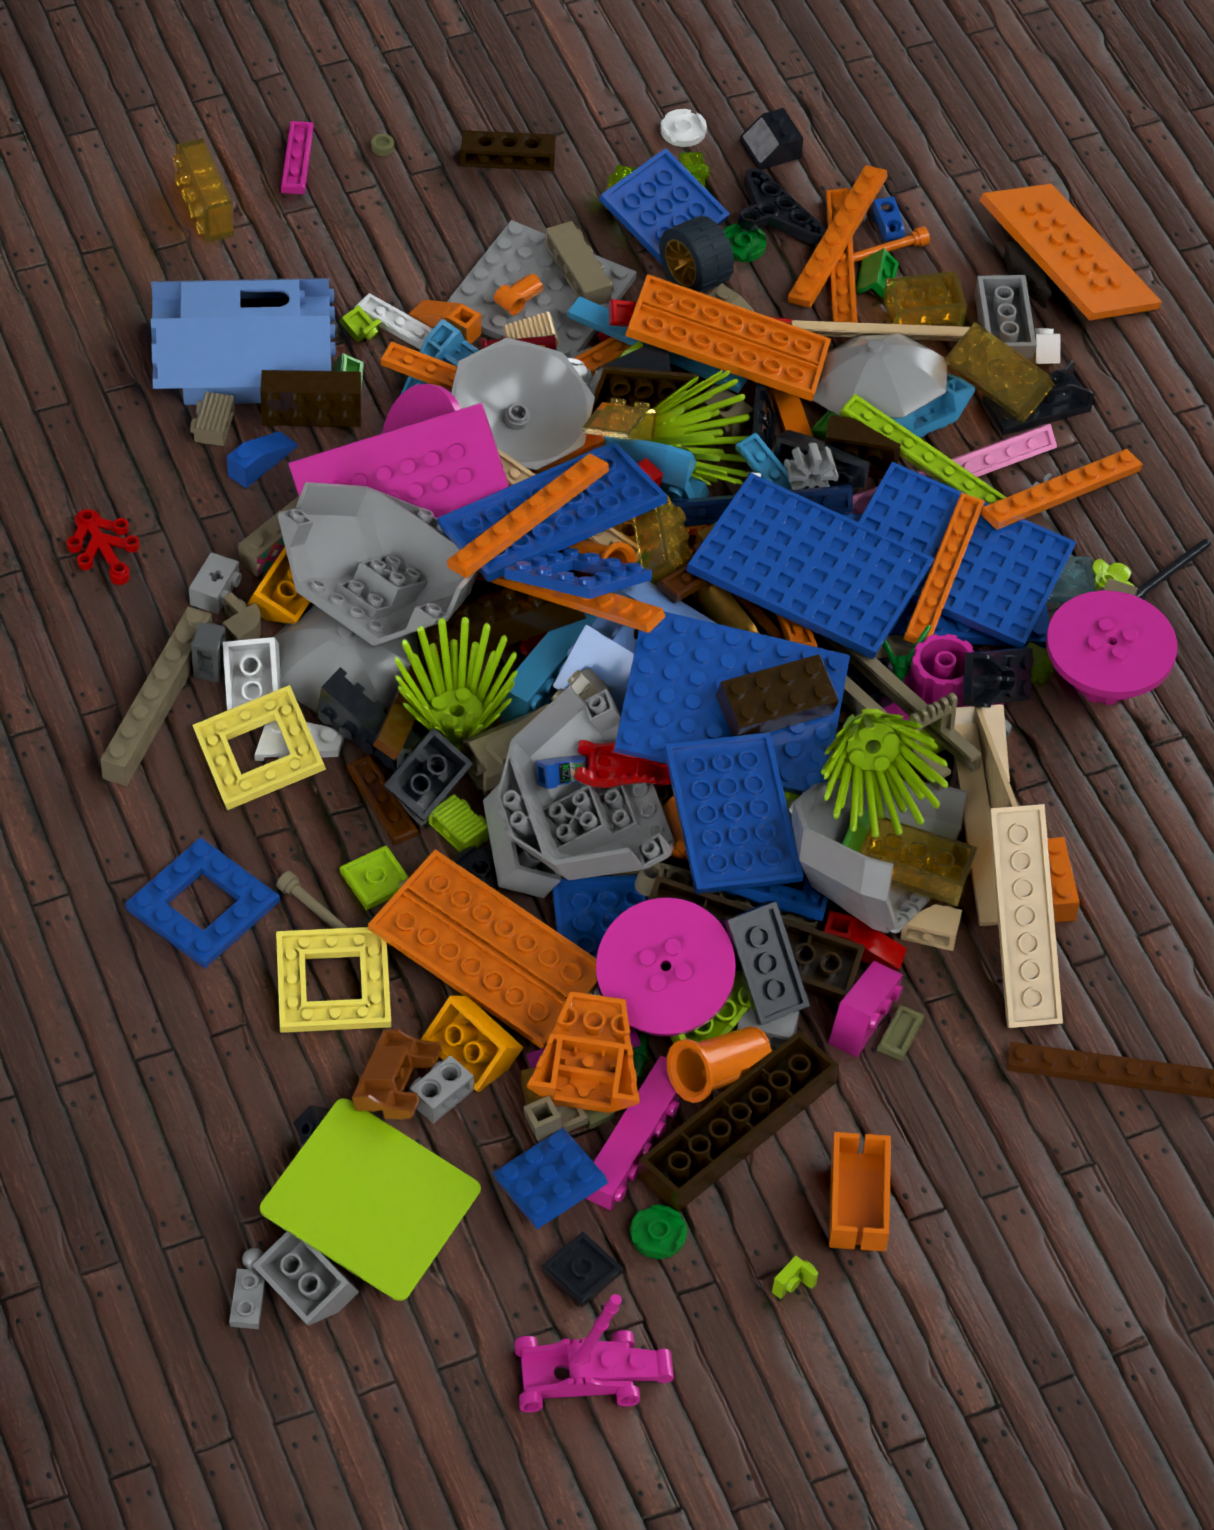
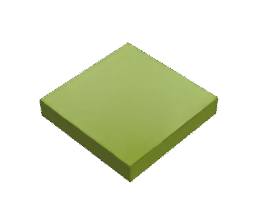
(374, 877)

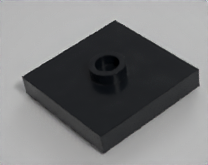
(582, 1269)

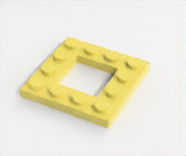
(242, 788)
(363, 1013)

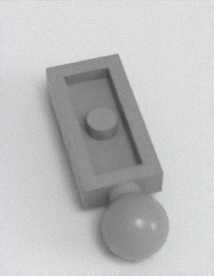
(248, 1293)

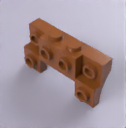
(389, 1071)

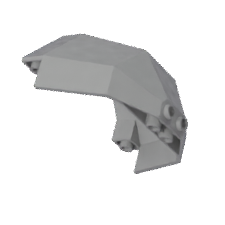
(371, 560)
(579, 826)

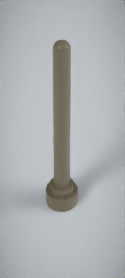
(290, 884)

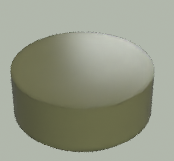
(382, 144)

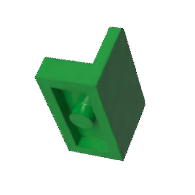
(875, 271)

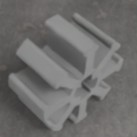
(810, 469)

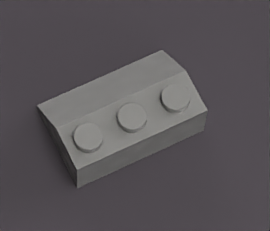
(305, 1279)

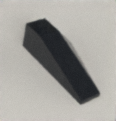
(850, 468)

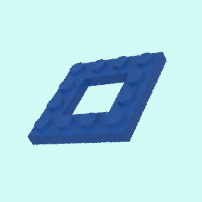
(552, 573)
(807, 902)
(205, 946)

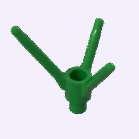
(902, 663)

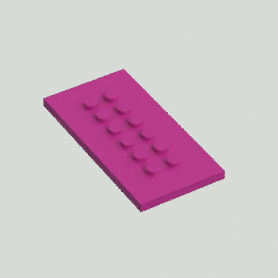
(427, 463)

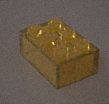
(925, 300)

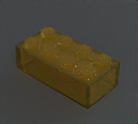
(203, 190)
(999, 372)
(662, 540)
(922, 860)

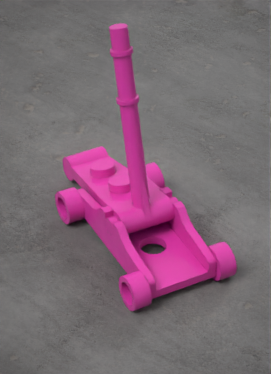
(592, 1365)

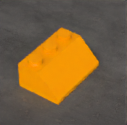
(277, 594)
(473, 1040)

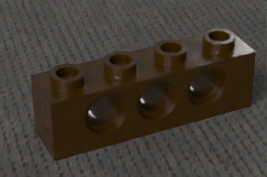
(508, 150)

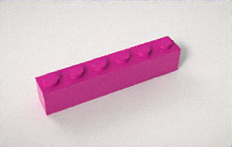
(635, 1135)

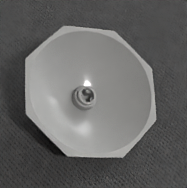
(884, 371)
(529, 397)
(321, 645)

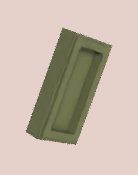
(901, 1032)

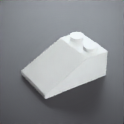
(250, 669)

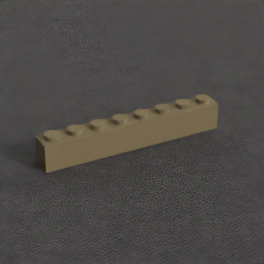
(152, 701)

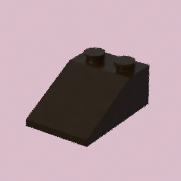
(864, 441)

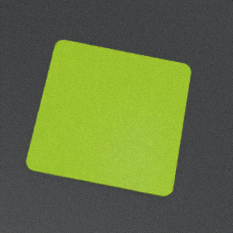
(370, 1199)

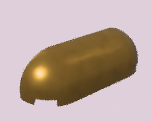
(722, 608)

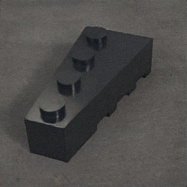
(355, 715)

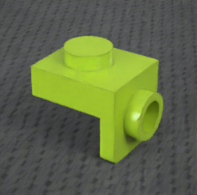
(359, 324)

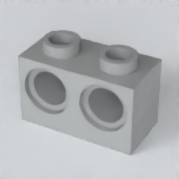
(446, 1093)

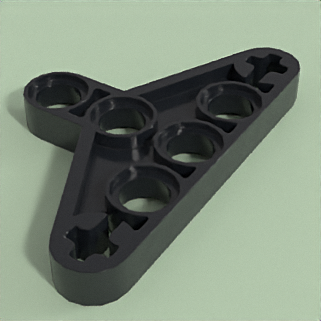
(781, 218)

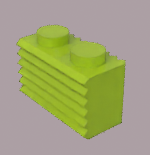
(459, 823)

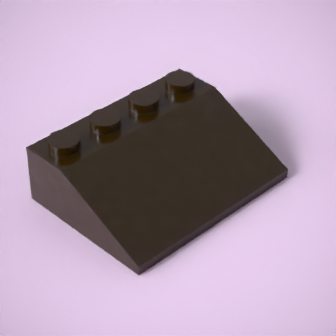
(636, 385)

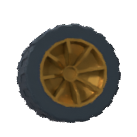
(696, 254)

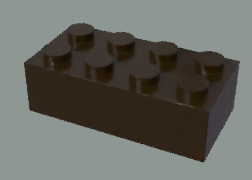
(311, 398)
(777, 697)

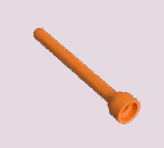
(918, 237)

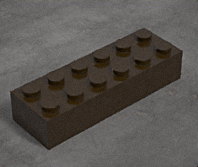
(508, 614)

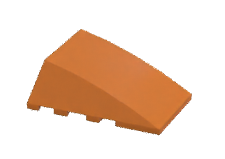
(588, 1056)

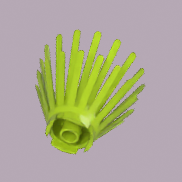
(674, 427)
(456, 706)
(875, 752)

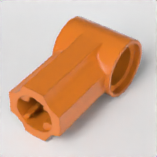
(514, 297)

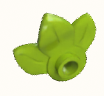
(1115, 571)

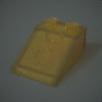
(622, 420)

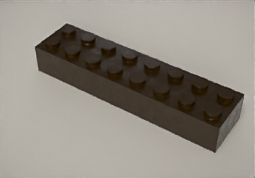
(823, 960)
(737, 1121)

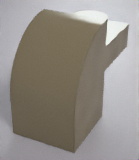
(243, 621)
(549, 1118)

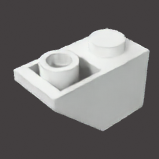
(1047, 346)

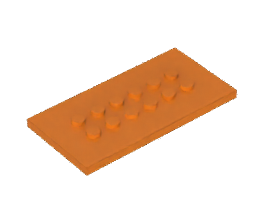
(1070, 251)
(728, 337)
(485, 947)

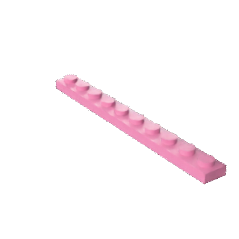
(987, 458)

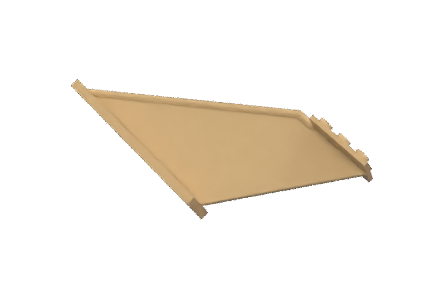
(1020, 883)

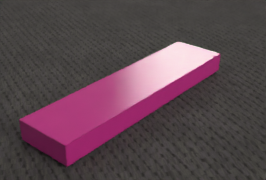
(297, 157)

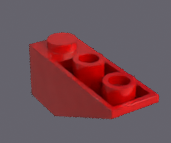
(877, 945)

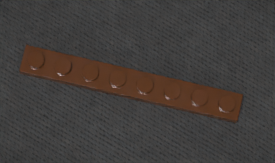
(1111, 1070)

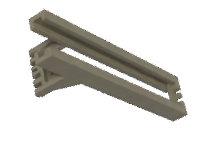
(936, 718)

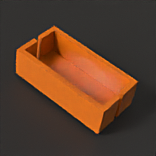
(860, 1192)

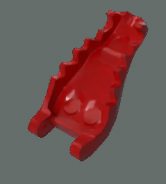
(615, 769)

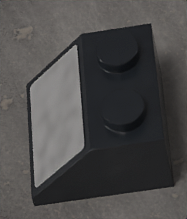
(773, 139)

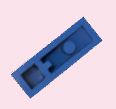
(257, 457)

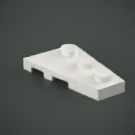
(272, 742)

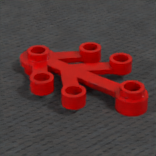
(89, 522)

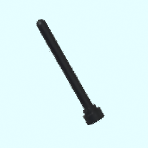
(1172, 568)

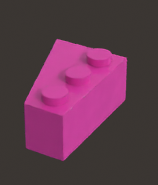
(865, 1007)

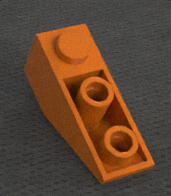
(456, 314)

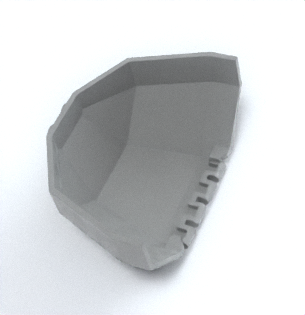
(852, 879)

